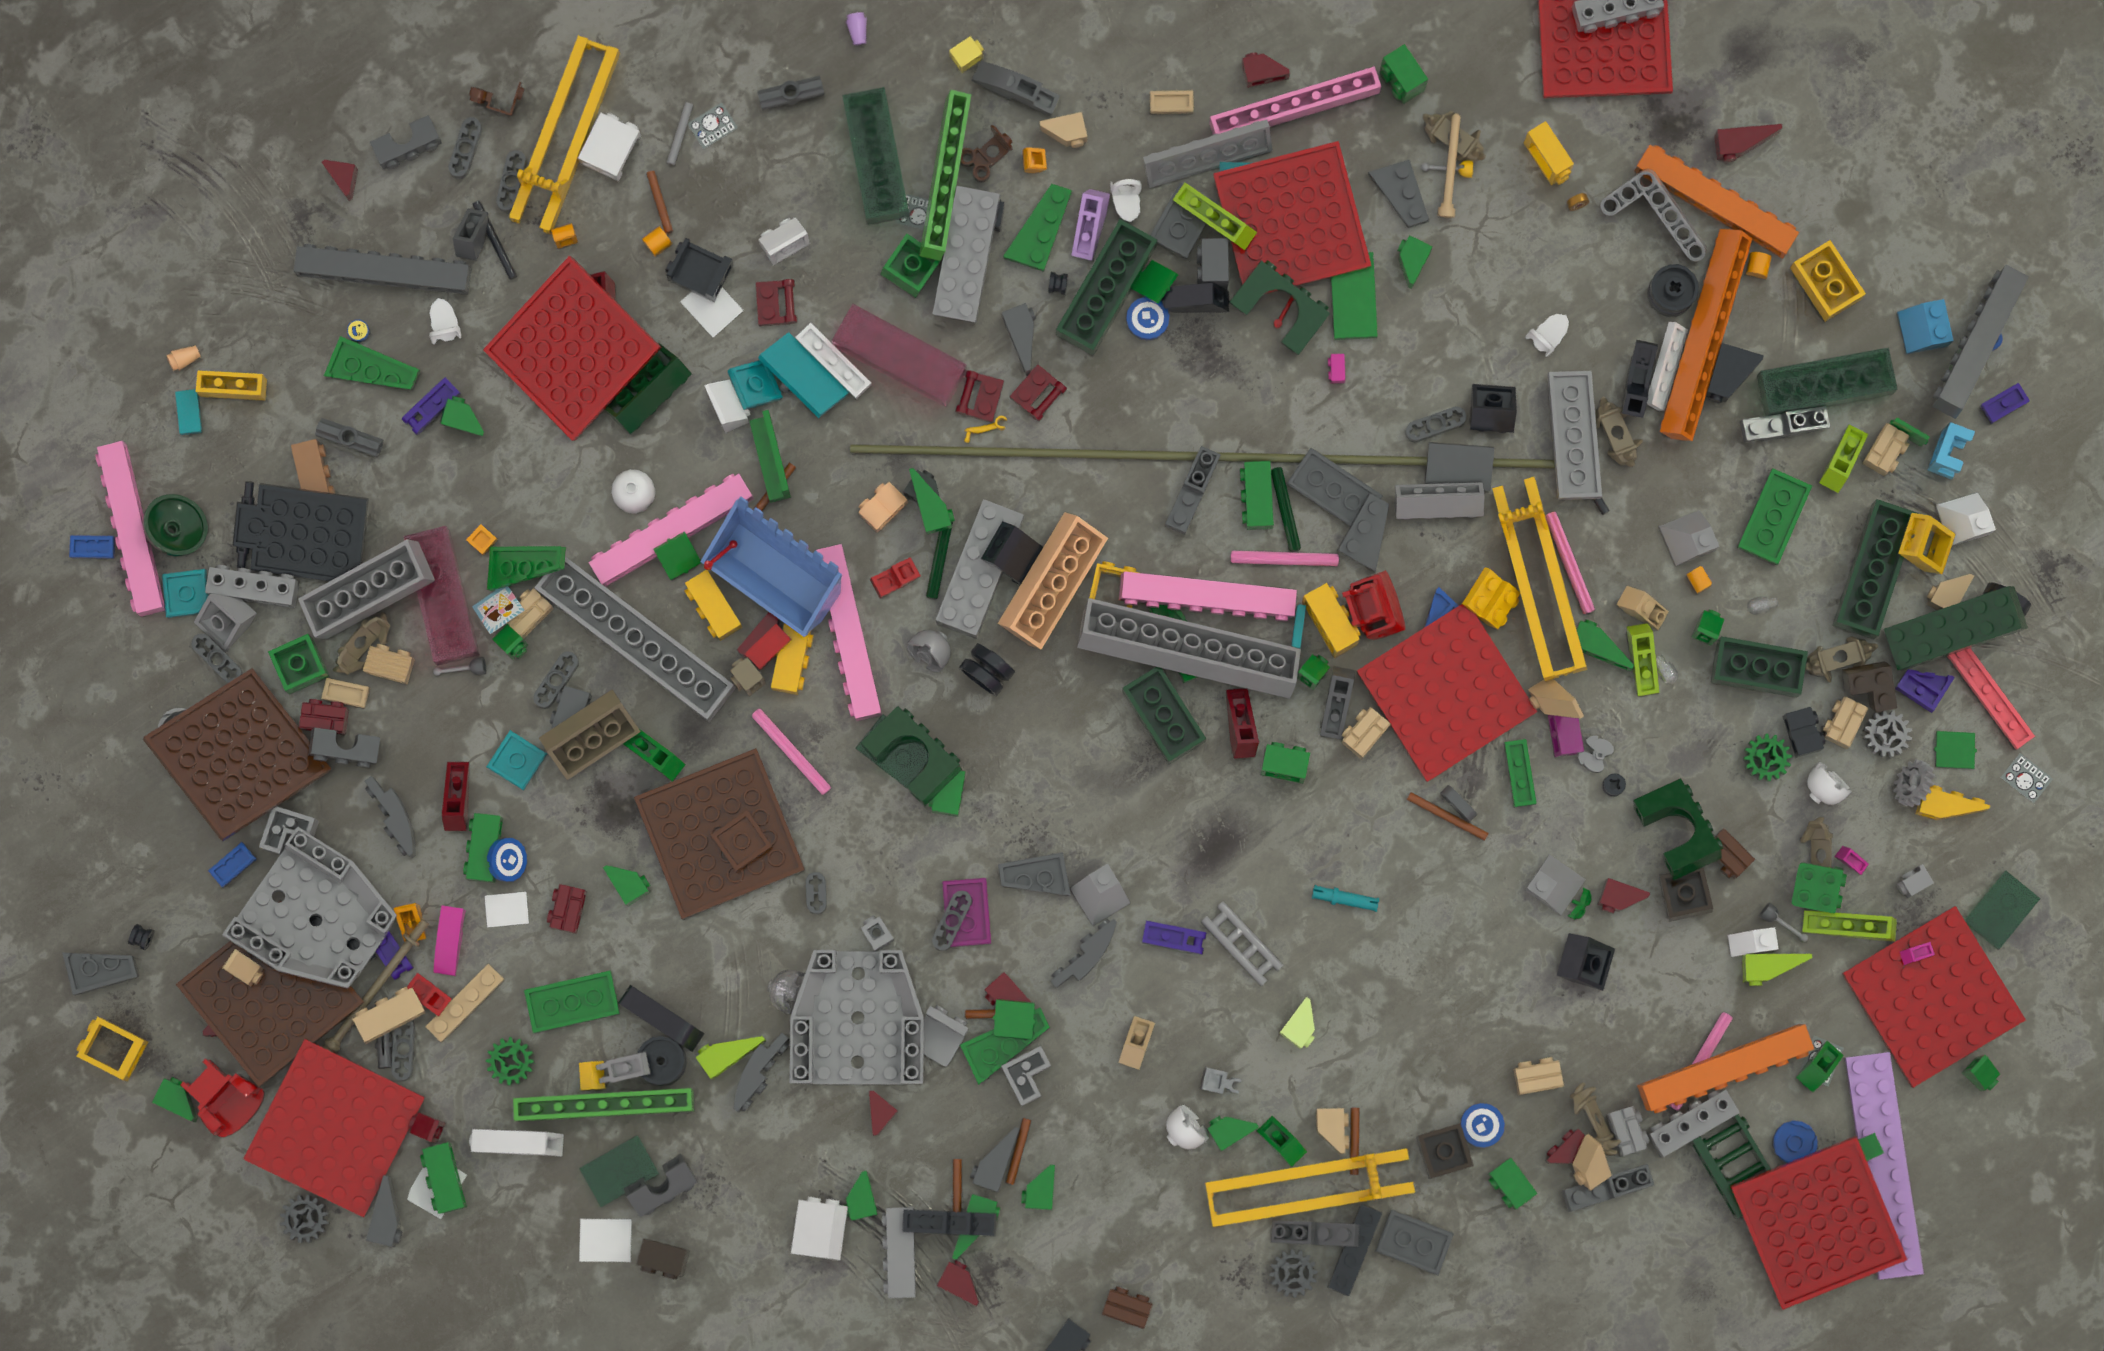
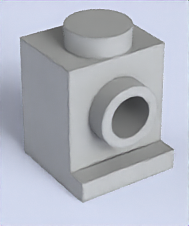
(1914, 882)
(877, 942)

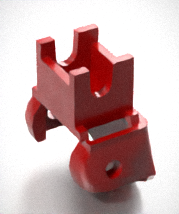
(1372, 601)
(224, 1099)

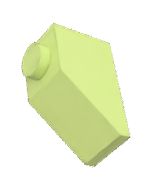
(1300, 1026)

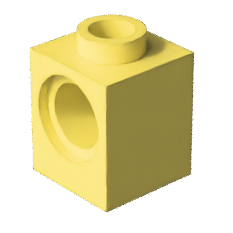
(966, 54)

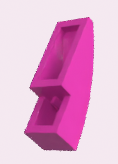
(448, 940)

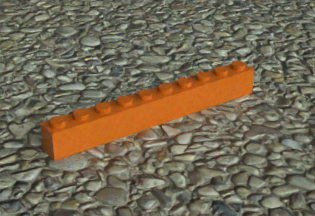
(1706, 334)

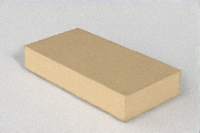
(1171, 102)
(345, 692)

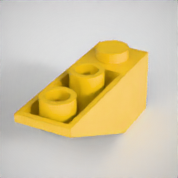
(1947, 805)

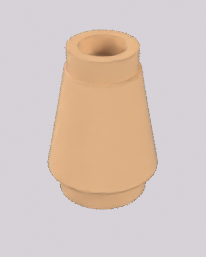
(182, 357)

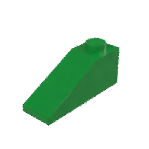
(932, 508)
(1599, 646)
(655, 755)
(976, 1205)

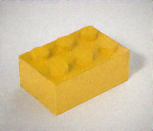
(1827, 280)
(1331, 620)

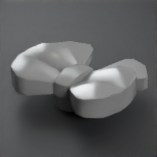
(1594, 761)

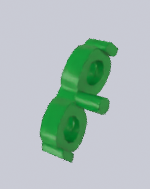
(1579, 910)

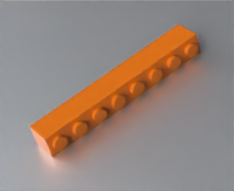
(1718, 202)
(1726, 1067)

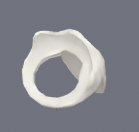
(1126, 198)
(443, 322)
(1549, 333)

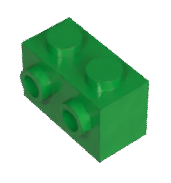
(1512, 1184)

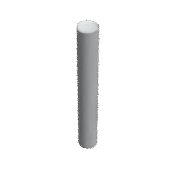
(679, 133)

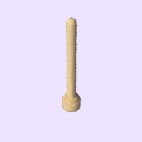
(1447, 208)

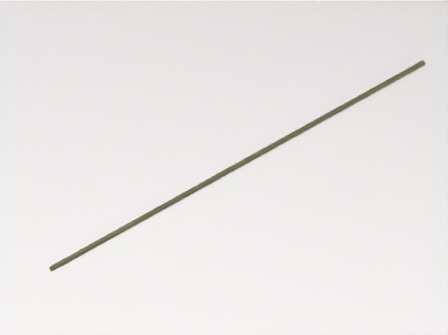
(1168, 455)

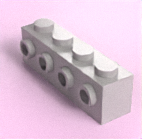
(1608, 13)
(1439, 500)
(253, 587)
(1693, 1123)
(900, 1256)

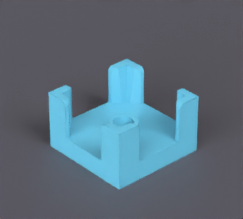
(1941, 461)

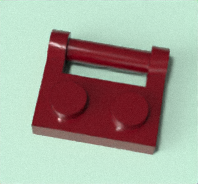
(768, 302)
(1033, 387)
(987, 397)

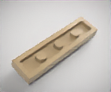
(465, 1002)

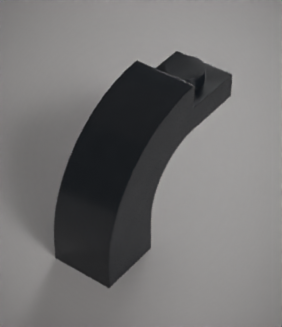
(1638, 378)

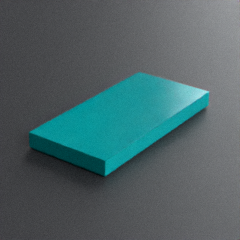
(803, 375)

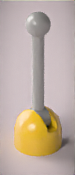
(1465, 168)

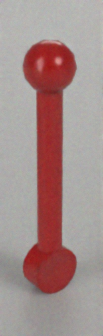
(1278, 322)
(708, 564)

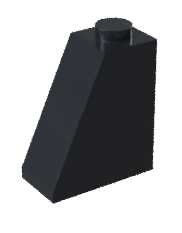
(1197, 299)
(1730, 371)

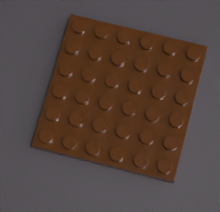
(236, 754)
(694, 807)
(270, 1018)

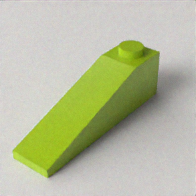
(1215, 216)
(1850, 925)

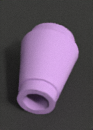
(857, 27)

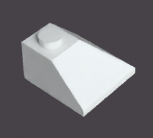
(1966, 518)

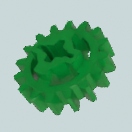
(1780, 761)
(506, 1071)

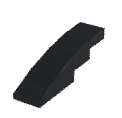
(949, 1222)

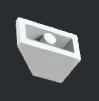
(1753, 942)

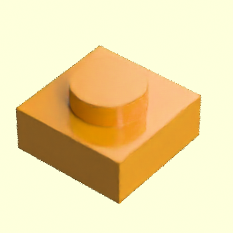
(481, 539)

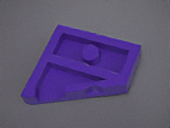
(1924, 688)

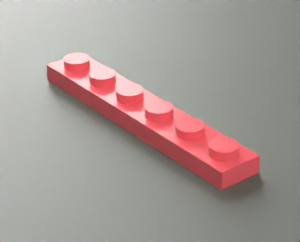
(1992, 697)

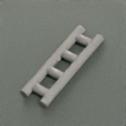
(1256, 944)

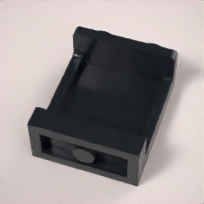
(698, 270)
(1012, 552)

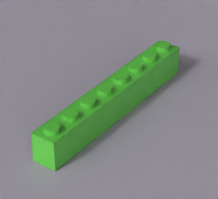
(945, 175)
(603, 1104)

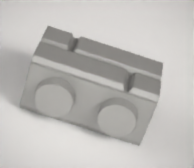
(1626, 1127)

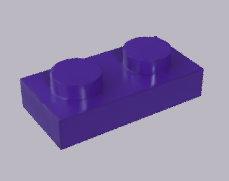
(2004, 403)

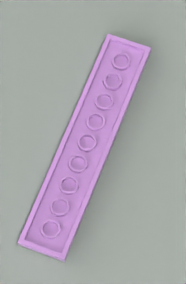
(1877, 1112)

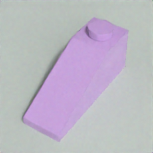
(1090, 223)

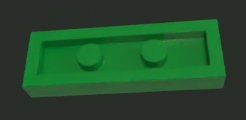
(1520, 773)

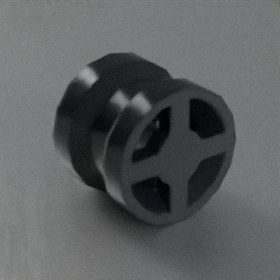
(1058, 283)
(1611, 788)
(140, 937)

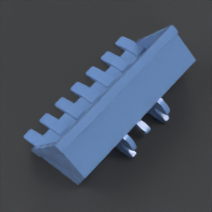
(774, 568)

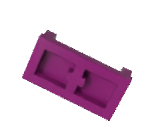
(1565, 735)

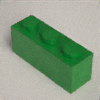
(1257, 495)
(485, 831)
(443, 1178)

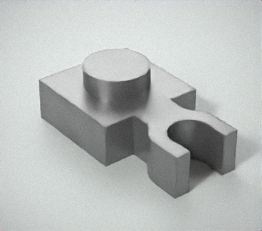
(1216, 1081)

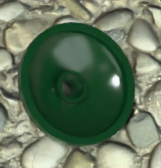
(182, 517)

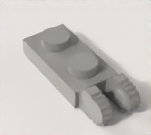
(625, 1068)

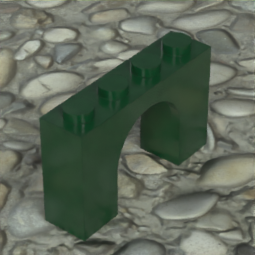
(1310, 313)
(900, 728)
(1676, 800)

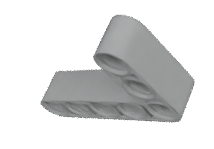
(1660, 208)

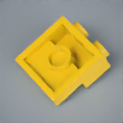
(1491, 599)

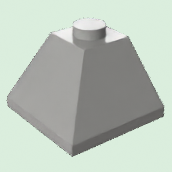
(1689, 538)
(224, 619)
(1555, 884)
(1100, 894)

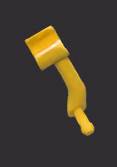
(980, 429)

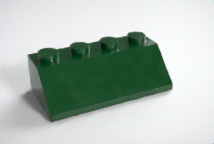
(648, 390)

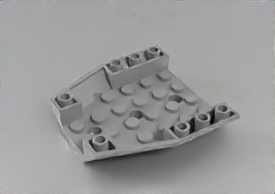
(319, 884)
(827, 1039)

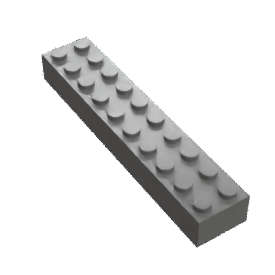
(636, 639)
(1189, 648)

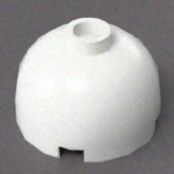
(633, 491)
(1826, 786)
(1184, 1129)

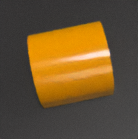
(1034, 160)
(564, 236)
(657, 241)
(1758, 265)
(1699, 579)

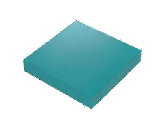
(754, 384)
(184, 592)
(516, 760)

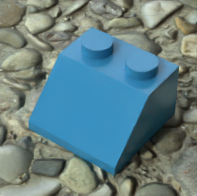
(1925, 327)

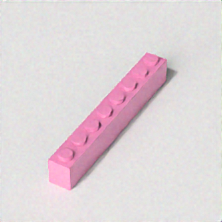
(1301, 102)
(691, 518)
(128, 520)
(1207, 595)
(851, 643)

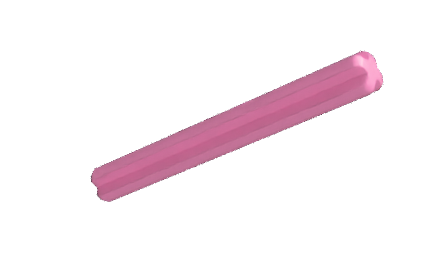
(1284, 558)
(1569, 563)
(791, 752)
(1710, 1043)

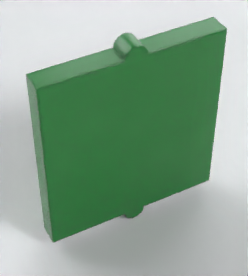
(1155, 281)
(1915, 435)
(677, 555)
(1955, 750)
(1014, 1019)

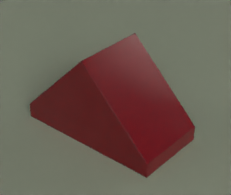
(344, 175)
(881, 1112)

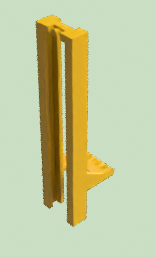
(529, 176)
(1507, 519)
(1369, 1161)

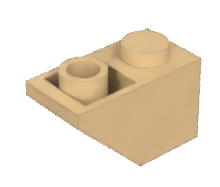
(1642, 607)
(1330, 1127)

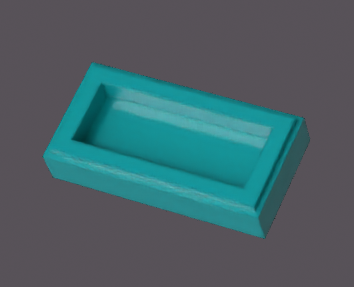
(188, 412)
(1298, 626)

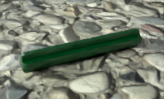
(1285, 509)
(938, 563)

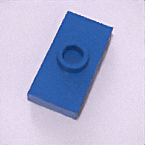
(92, 547)
(232, 864)

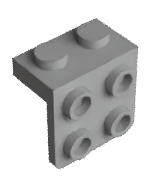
(942, 1035)

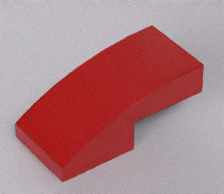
(895, 577)
(429, 994)

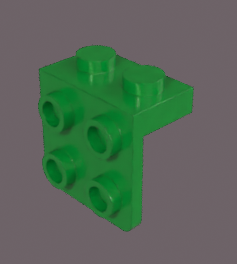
(1818, 887)

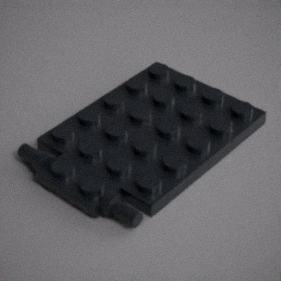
(300, 531)

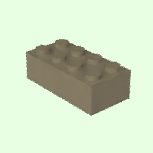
(589, 734)

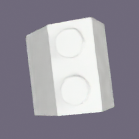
(784, 240)
(727, 405)

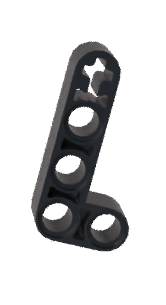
(661, 1018)

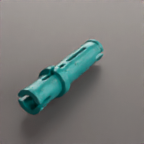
(1345, 898)

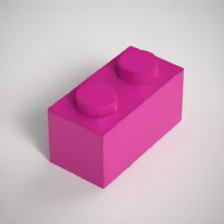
(1337, 367)

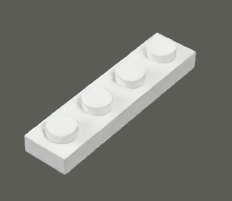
(833, 360)
(1666, 366)

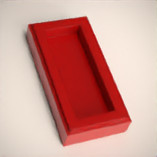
(768, 646)

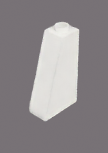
(516, 1142)

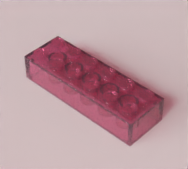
(899, 355)
(444, 600)

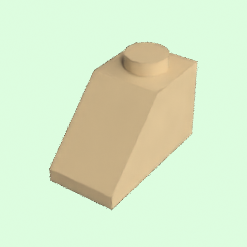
(1066, 129)
(1948, 592)
(243, 968)
(1136, 1042)
(1591, 1164)

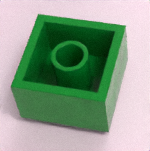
(1403, 74)
(907, 268)
(298, 664)
(1285, 762)

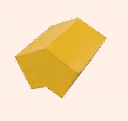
(590, 1076)

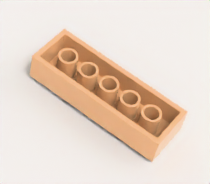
(1052, 580)

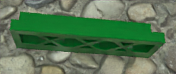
(770, 458)

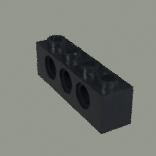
(1352, 1257)

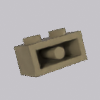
(746, 676)

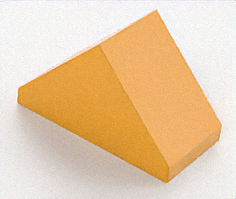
(408, 918)

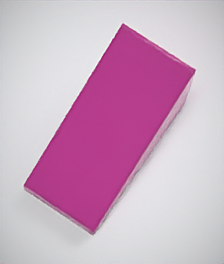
(1851, 859)
(1917, 953)

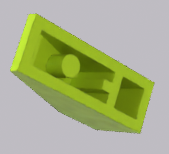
(1843, 459)
(1644, 659)
(1763, 967)
(721, 1056)

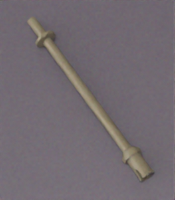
(333, 1043)

